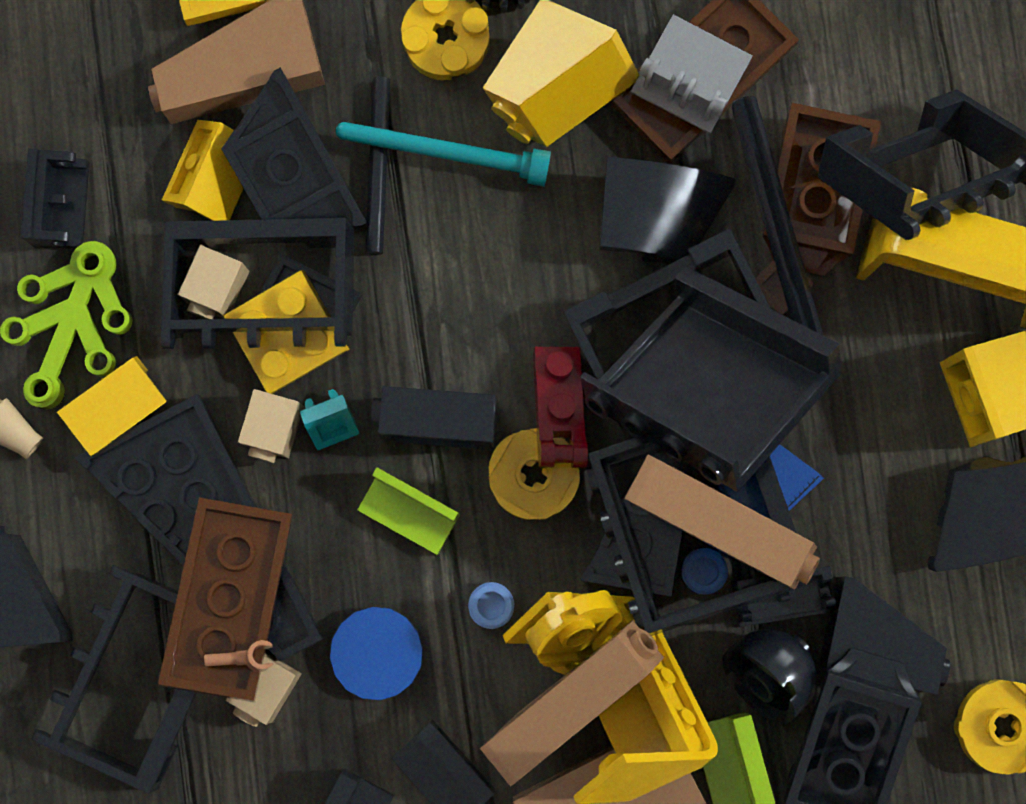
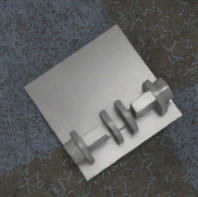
(691, 74)

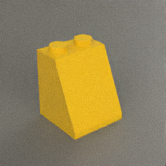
(558, 73)
(989, 387)

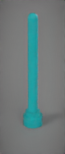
(530, 165)

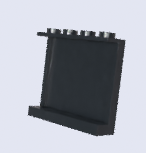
(716, 380)

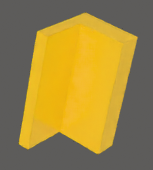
(204, 176)
(112, 406)

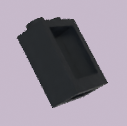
(435, 418)

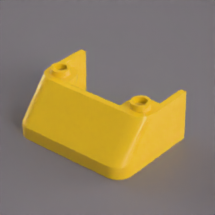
(966, 251)
(652, 726)

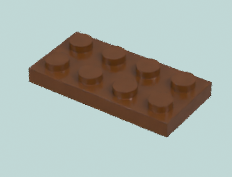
(740, 23)
(225, 597)

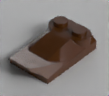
(821, 217)

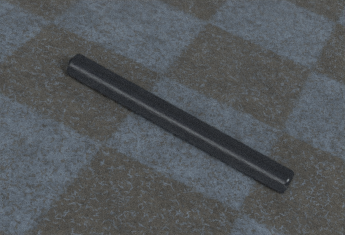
(775, 213)

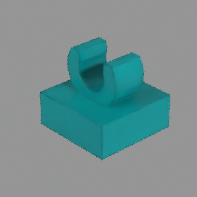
(329, 421)

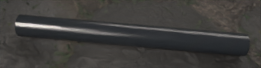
(377, 169)

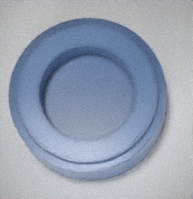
(491, 605)

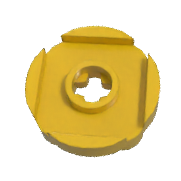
(453, 57)
(508, 481)
(573, 626)
(977, 728)

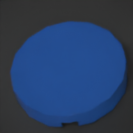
(376, 653)

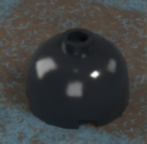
(774, 672)

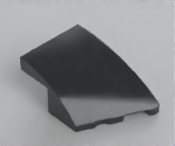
(658, 207)
(982, 515)

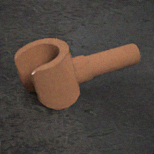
(240, 657)

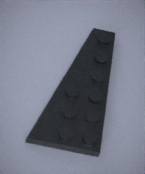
(161, 474)

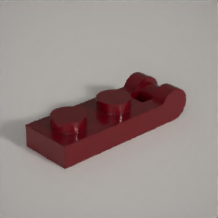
(559, 406)

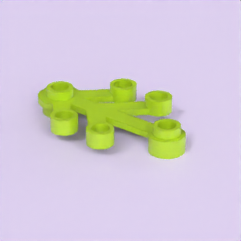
(71, 317)

